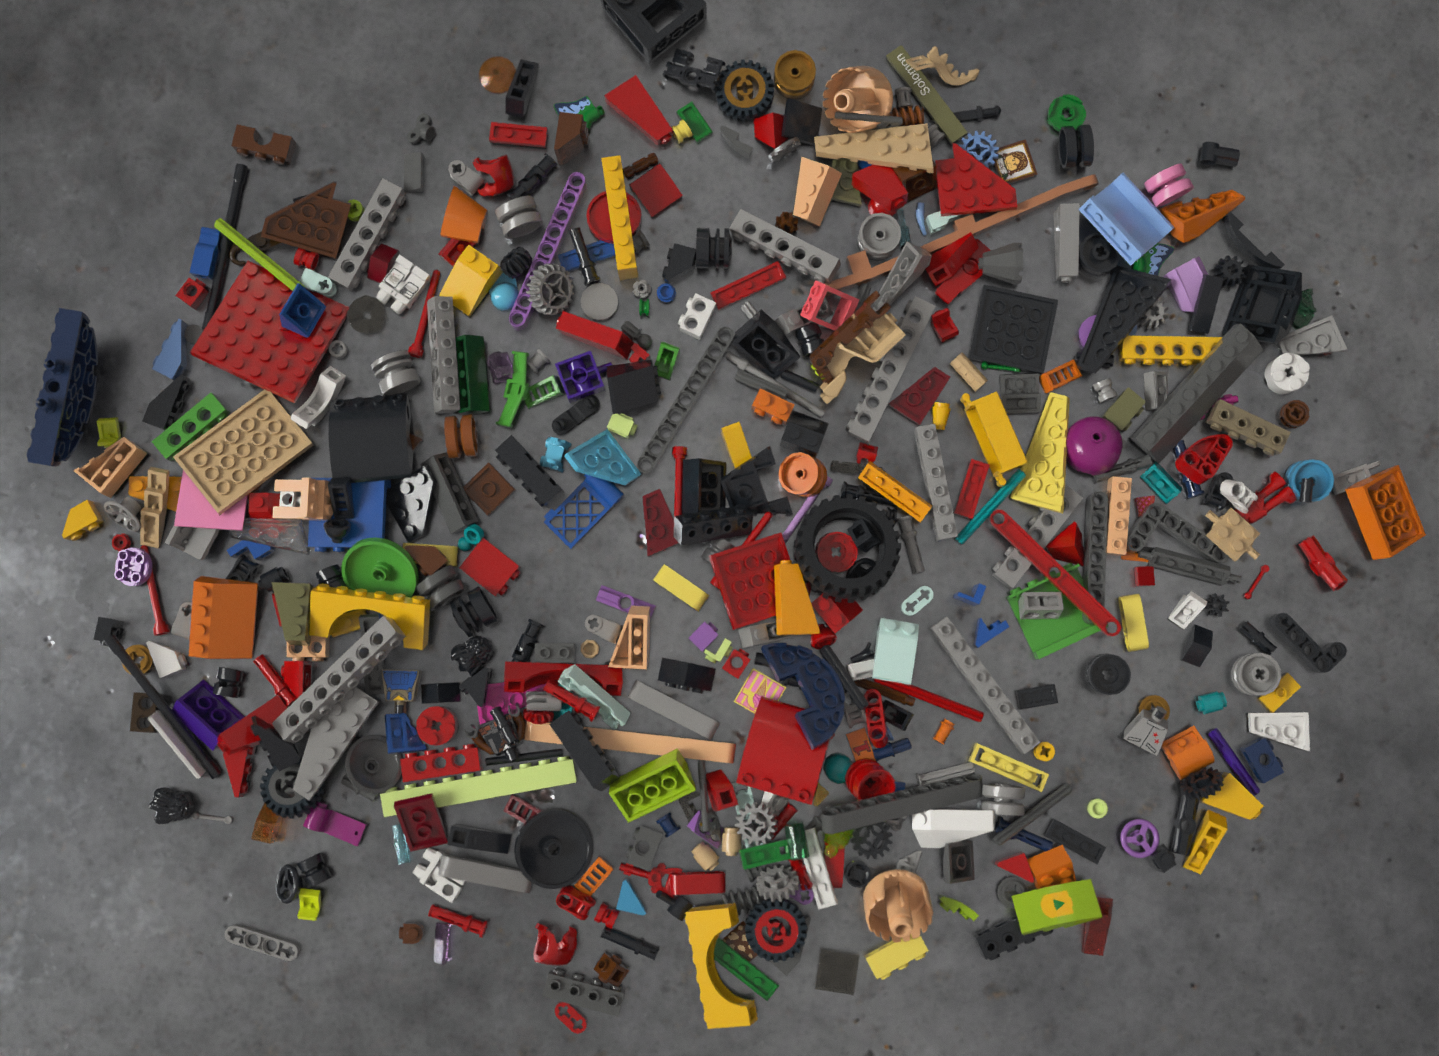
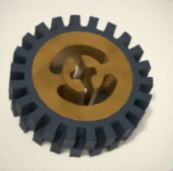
(744, 74)

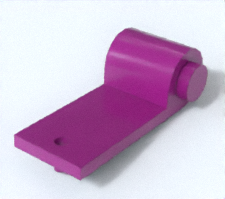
(335, 824)

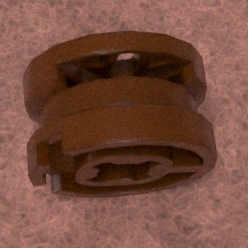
(1294, 414)

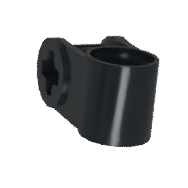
(1213, 495)
(242, 572)

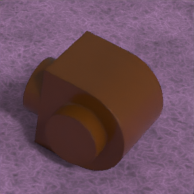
(411, 932)

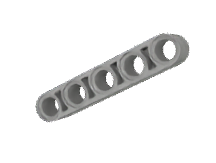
(673, 710)
(483, 873)

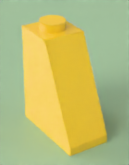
(736, 444)
(1234, 799)

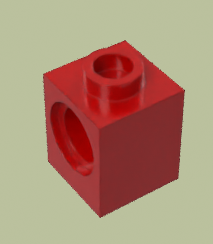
(196, 300)
(736, 672)

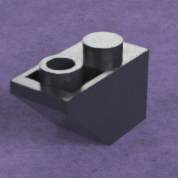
(680, 262)

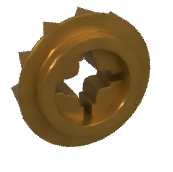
(140, 651)
(1155, 701)

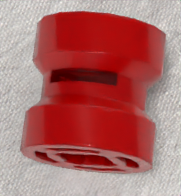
(304, 258)
(602, 913)

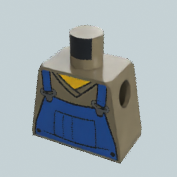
(401, 687)

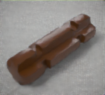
(640, 165)

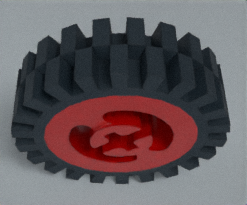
(791, 941)

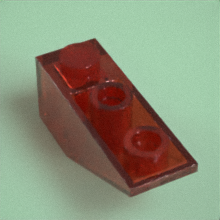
(1097, 930)

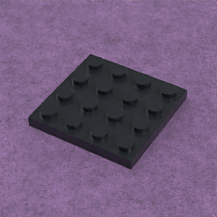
(1013, 329)

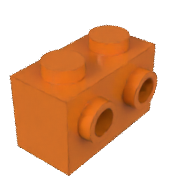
(772, 406)

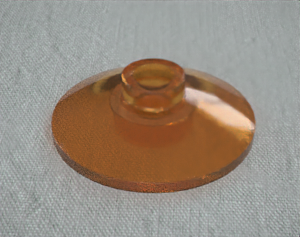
(496, 83)

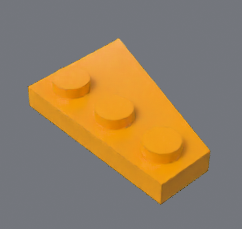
(138, 484)

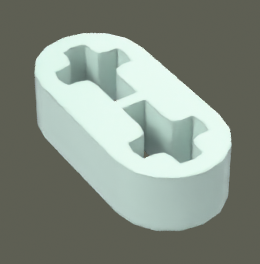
(920, 604)

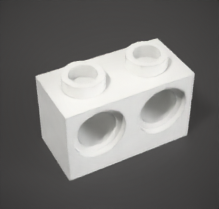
(702, 318)

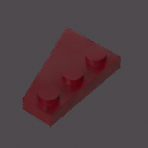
(920, 396)
(658, 523)

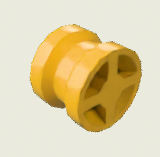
(1042, 748)

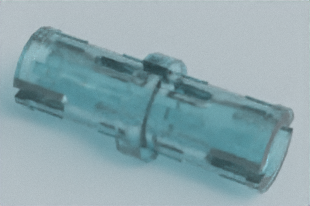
(400, 844)

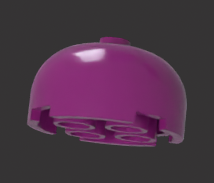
(1093, 445)

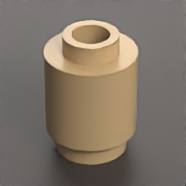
(731, 841)
(705, 856)

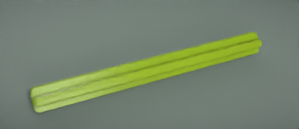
(256, 254)

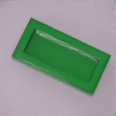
(695, 121)

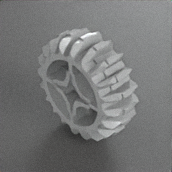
(555, 286)

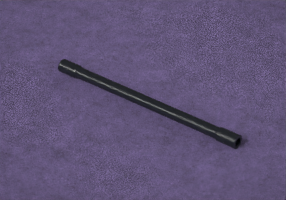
(238, 181)
(118, 649)

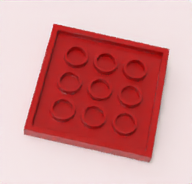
(748, 579)

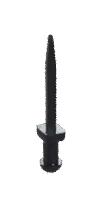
(977, 113)

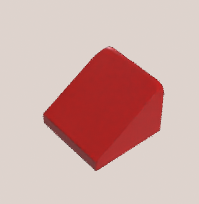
(1144, 576)

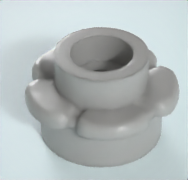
(641, 293)

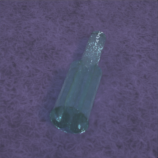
(905, 235)

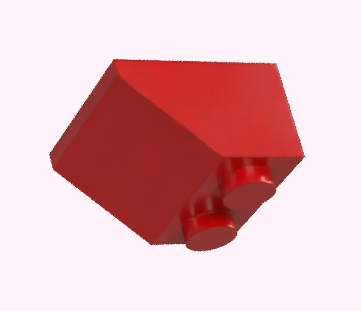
(835, 614)

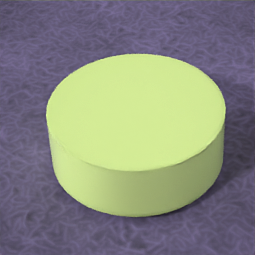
(1097, 808)

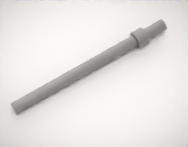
(743, 364)

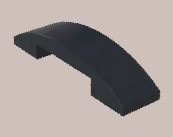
(1246, 247)

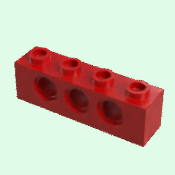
(411, 772)

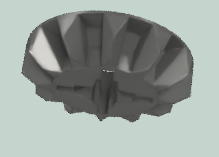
(1009, 883)

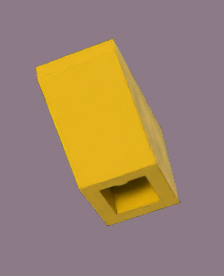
(81, 519)

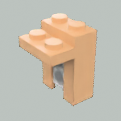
(309, 500)

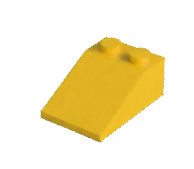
(470, 280)

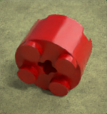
(426, 723)

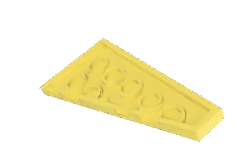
(1046, 458)

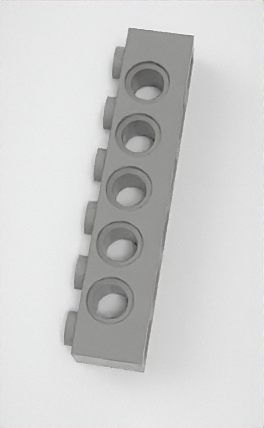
(384, 191)
(745, 221)
(443, 355)
(935, 482)
(1002, 571)

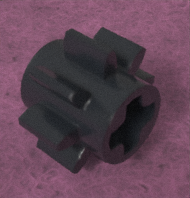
(1223, 604)

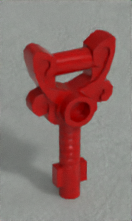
(654, 877)

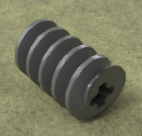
(744, 901)

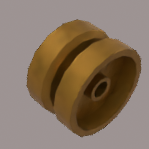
(804, 73)

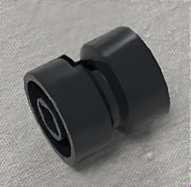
(810, 338)
(331, 576)
(228, 675)
(314, 870)
(857, 873)

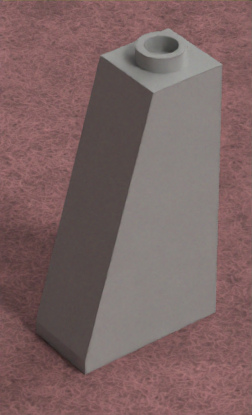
(1066, 241)

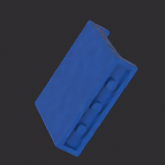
(368, 519)

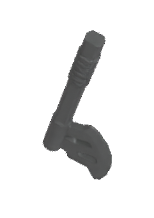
(885, 120)
(707, 826)

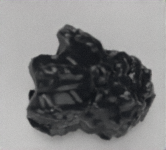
(472, 654)
(170, 805)

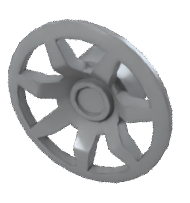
(125, 510)

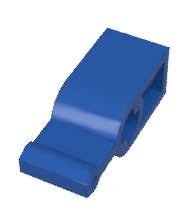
(206, 254)

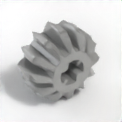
(1158, 317)

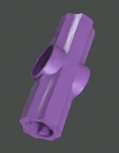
(612, 598)

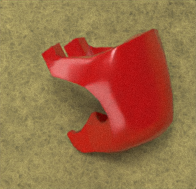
(500, 171)
(553, 953)

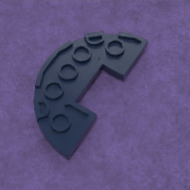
(818, 684)

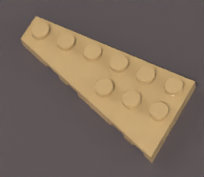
(886, 147)

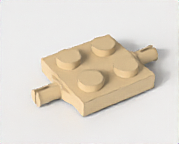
(1232, 534)

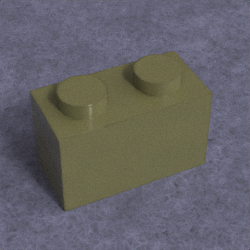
(1124, 409)

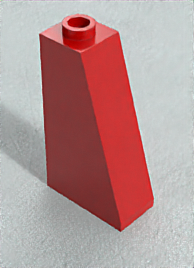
(639, 109)
(595, 334)
(240, 735)

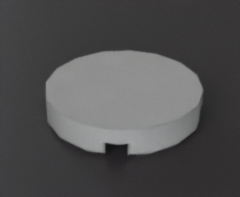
(599, 302)

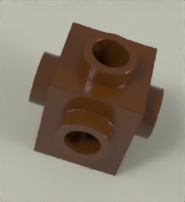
(607, 969)

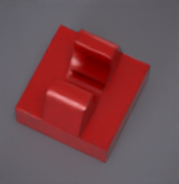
(638, 354)
(866, 451)

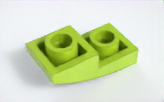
(949, 903)

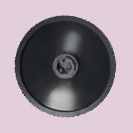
(553, 849)

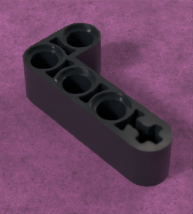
(1304, 639)

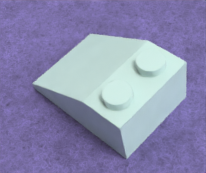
(895, 651)

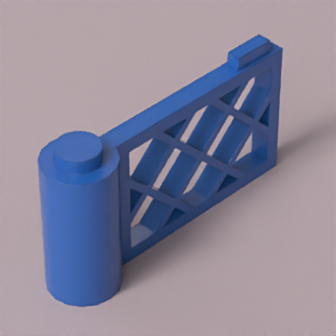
(602, 490)

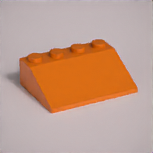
(1385, 513)
(223, 618)

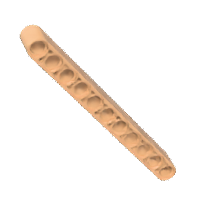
(642, 743)

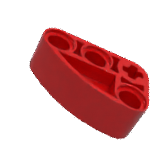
(1199, 455)

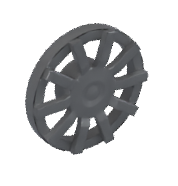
(783, 149)

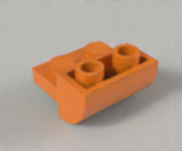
(1187, 752)

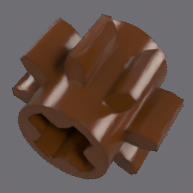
(787, 222)

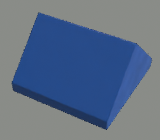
(301, 311)

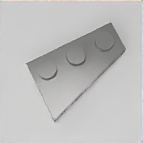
(1314, 339)

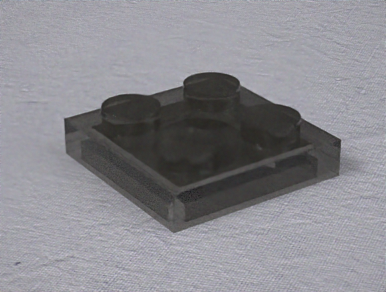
(837, 971)

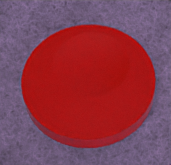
(599, 217)

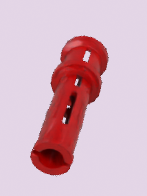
(276, 681)
(579, 704)
(467, 922)

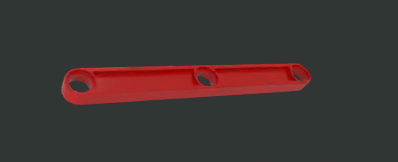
(1065, 582)

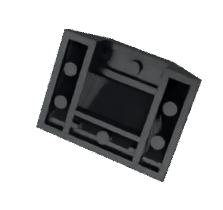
(1266, 303)

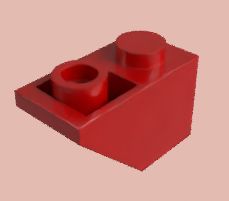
(720, 791)

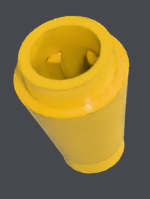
(940, 414)

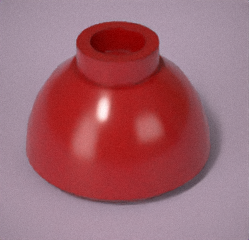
(825, 637)

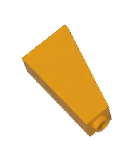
(793, 603)

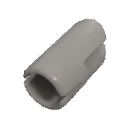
(542, 701)

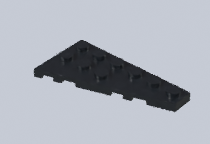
(1123, 306)

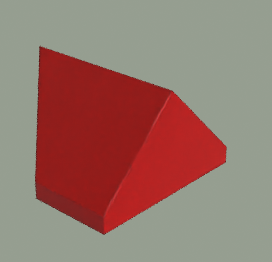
(769, 129)
(1068, 545)

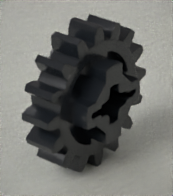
(1201, 784)
(879, 837)

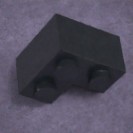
(686, 675)

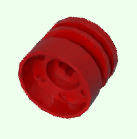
(847, 551)
(868, 779)

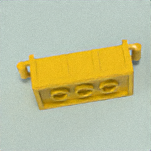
(994, 435)

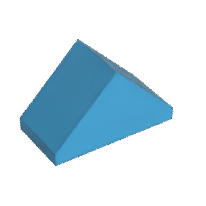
(629, 900)

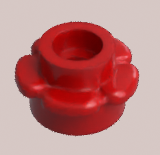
(117, 539)

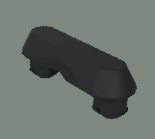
(575, 414)

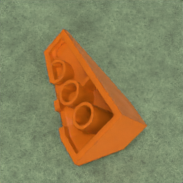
(1199, 215)

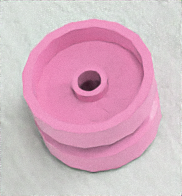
(1168, 185)

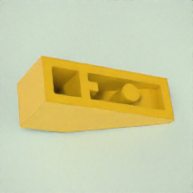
(1205, 841)

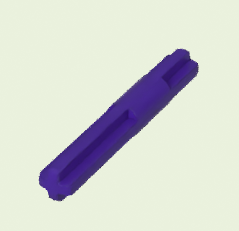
(1233, 761)

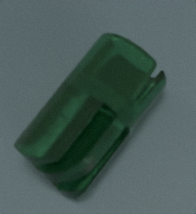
(797, 841)

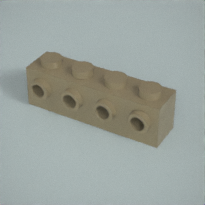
(1248, 427)

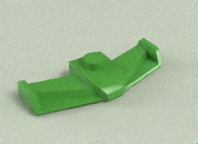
(515, 389)

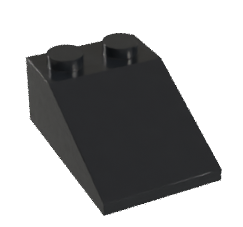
(765, 344)

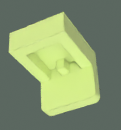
(724, 650)

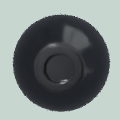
(337, 529)

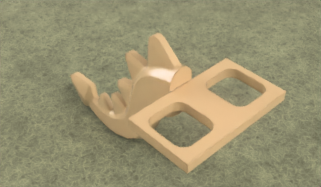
(938, 62)

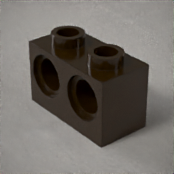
(140, 712)

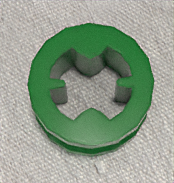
(644, 307)

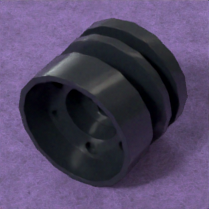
(713, 248)
(473, 612)
(1117, 668)

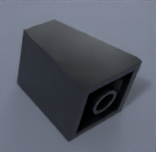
(632, 385)
(803, 434)

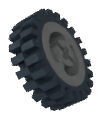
(286, 806)

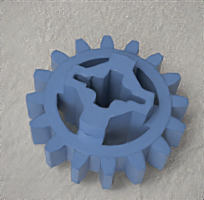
(985, 150)

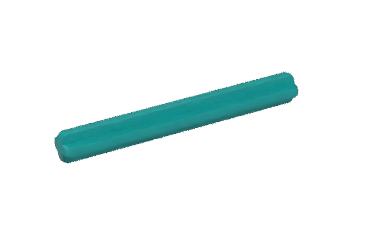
(990, 506)

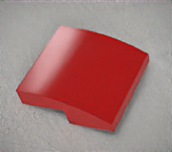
(655, 190)

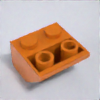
(1052, 868)

